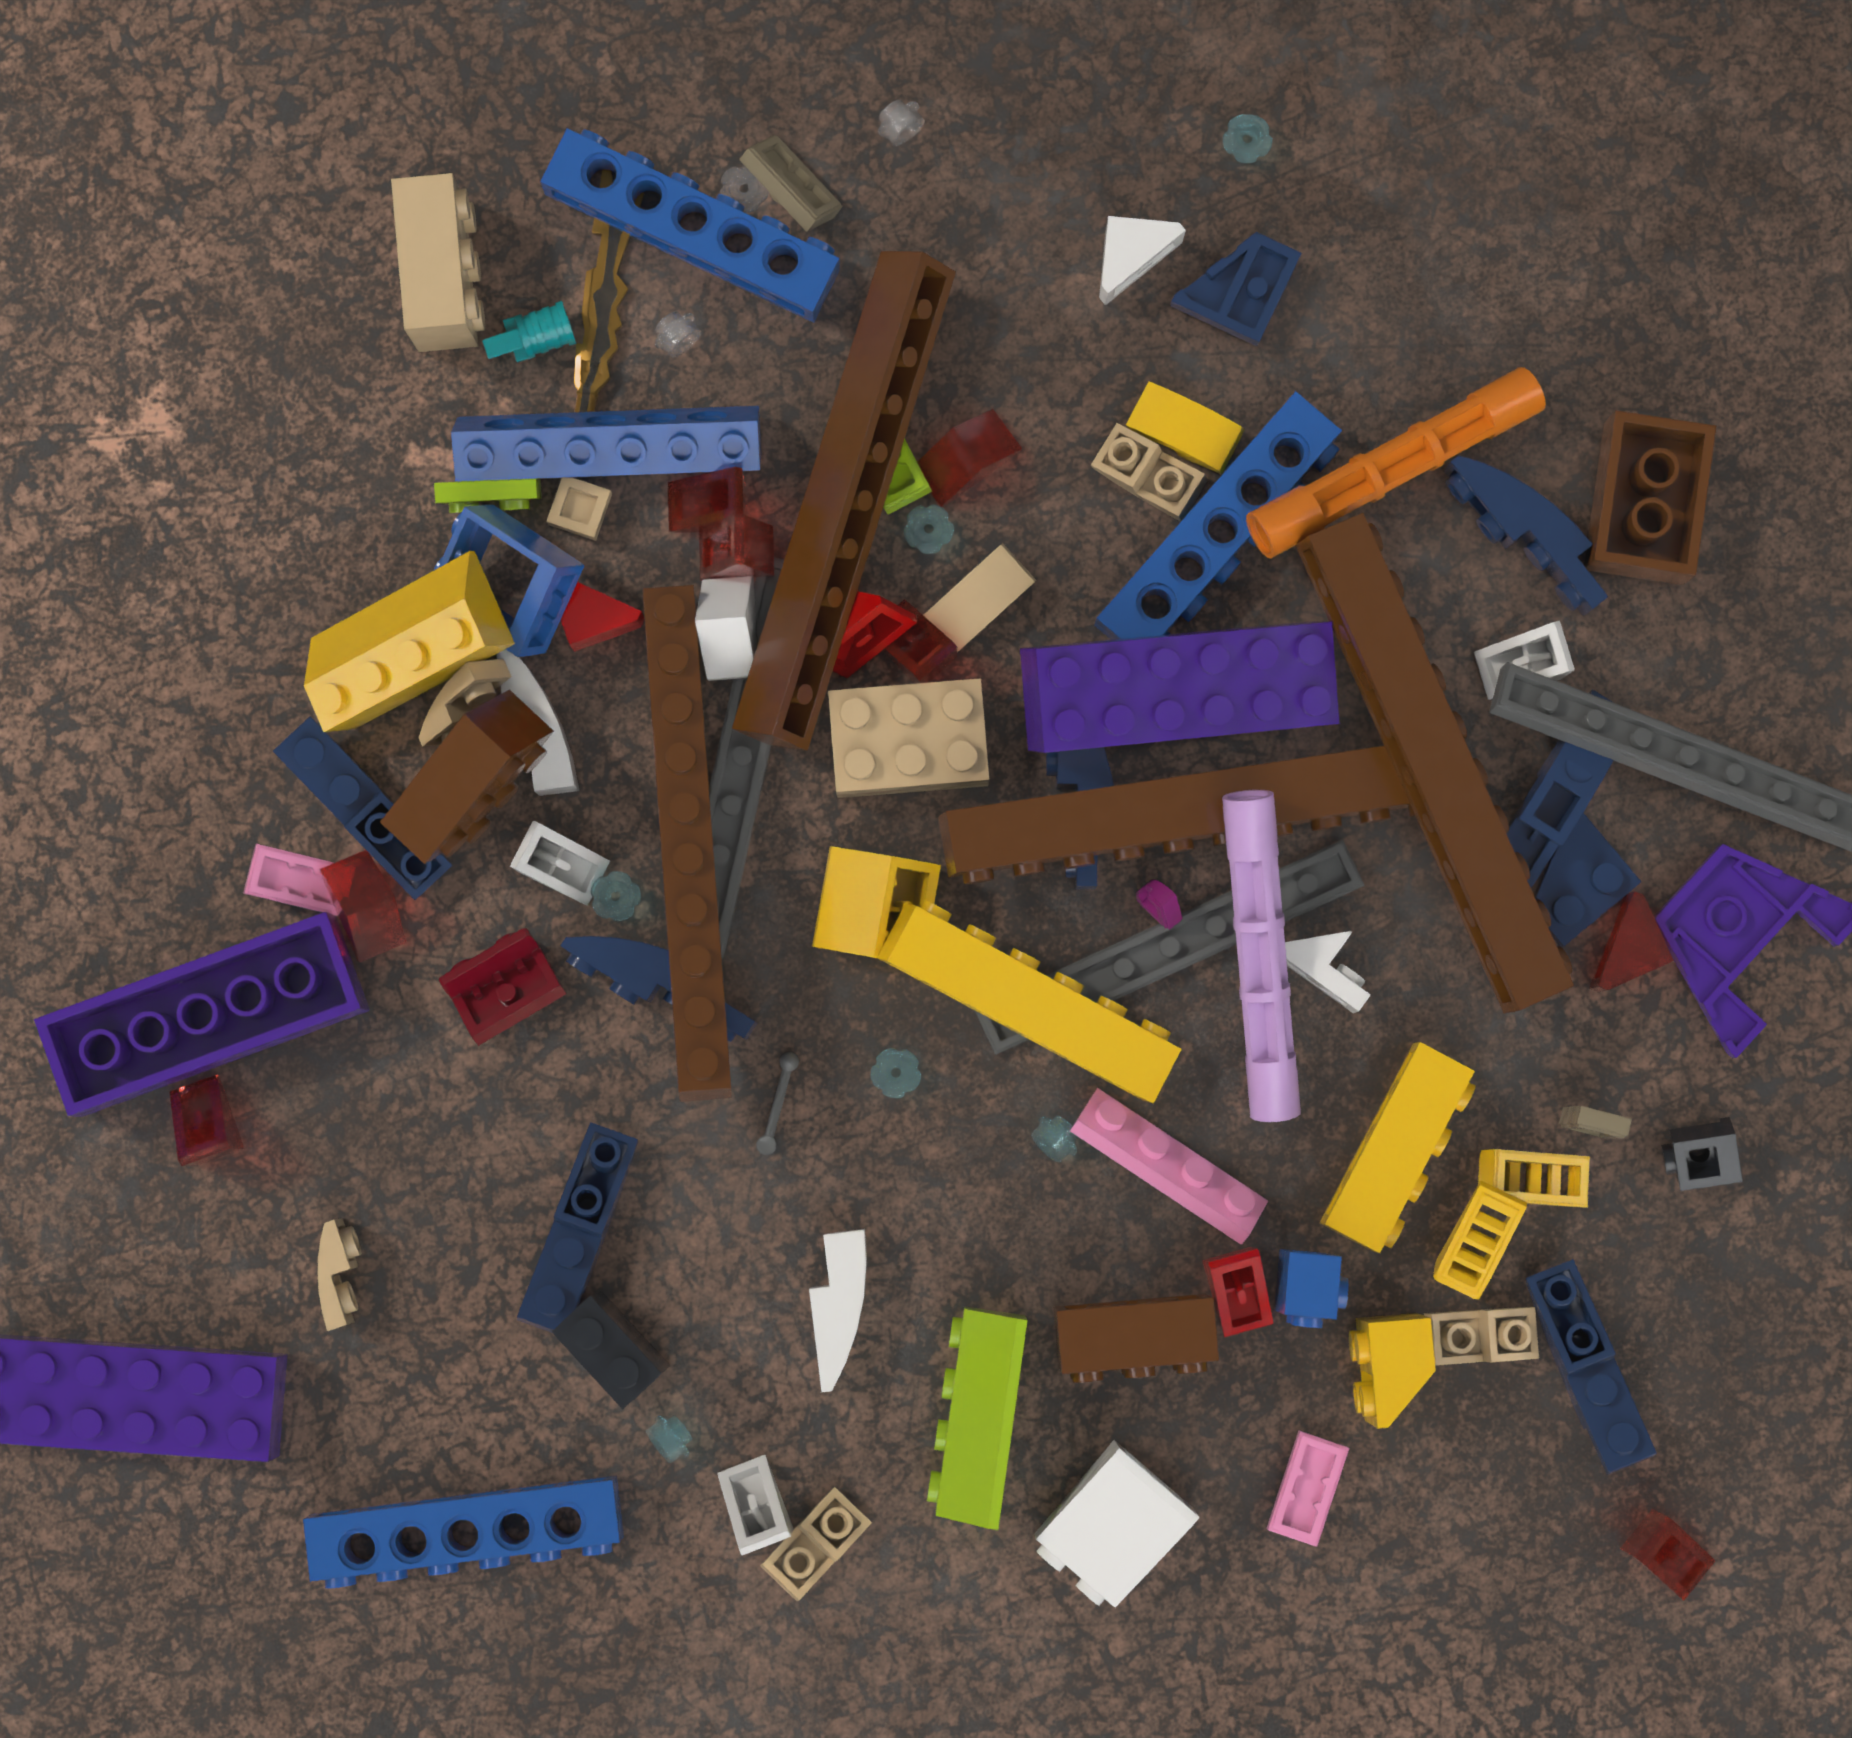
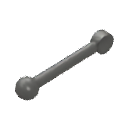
(767, 1143)

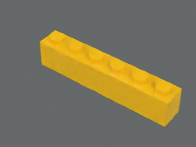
(1030, 1002)

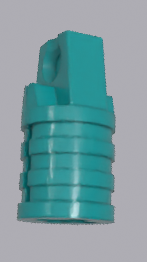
(532, 334)

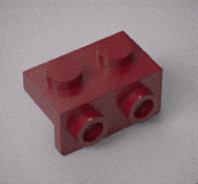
(502, 985)

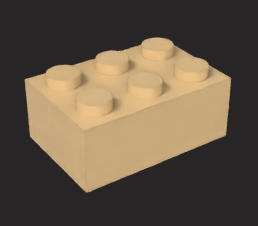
(437, 262)
(908, 738)

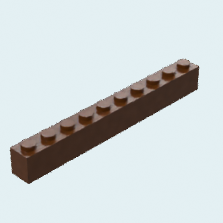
(844, 499)
(1435, 763)
(1164, 813)
(686, 844)

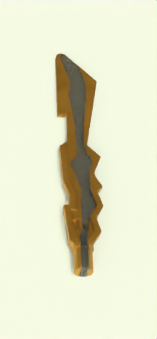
(599, 310)

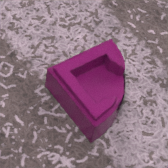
(1160, 903)

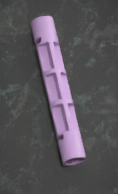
(1261, 955)

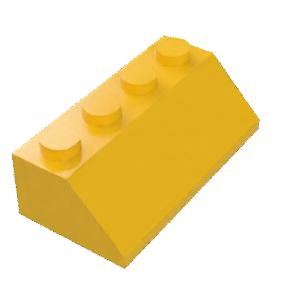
(404, 645)

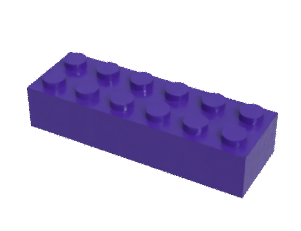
(1179, 686)
(201, 1015)
(141, 1398)

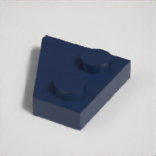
(1242, 288)
(1583, 881)

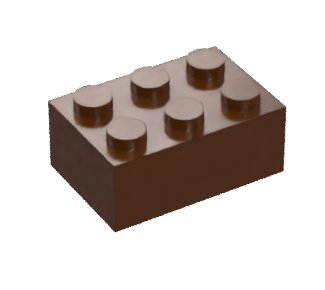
(1650, 497)
(468, 777)
(1136, 1336)

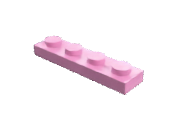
(1169, 1166)

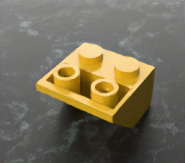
(865, 897)
(1393, 1362)

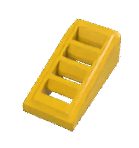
(1503, 1167)
(1465, 1269)

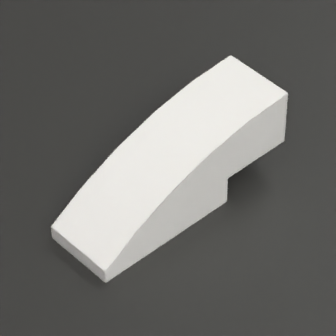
(557, 769)
(839, 1305)

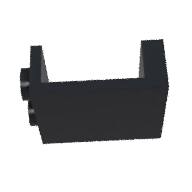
(611, 1348)

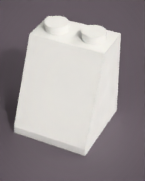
(1114, 1526)

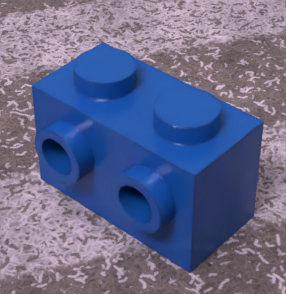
(1309, 1287)

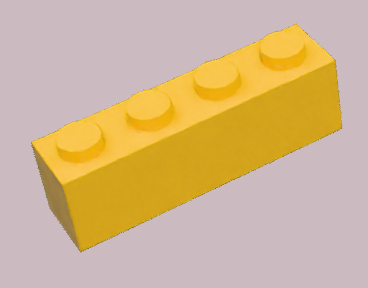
(1398, 1147)

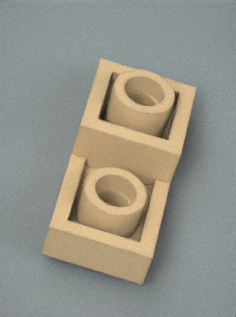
(1149, 472)
(980, 596)
(464, 691)
(336, 1255)
(1484, 1335)
(815, 1544)

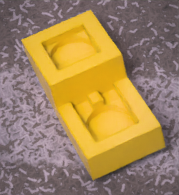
(1185, 427)

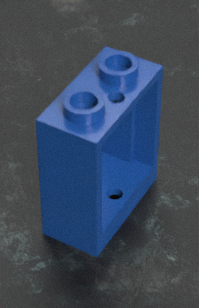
(549, 587)

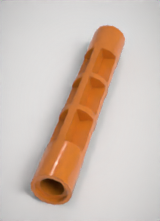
(1371, 475)

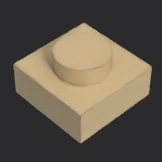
(579, 507)

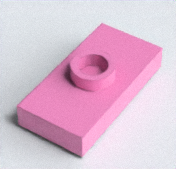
(288, 879)
(1307, 1488)

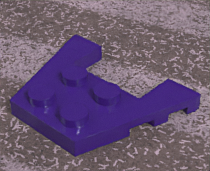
(1726, 919)

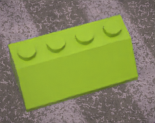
(980, 1416)

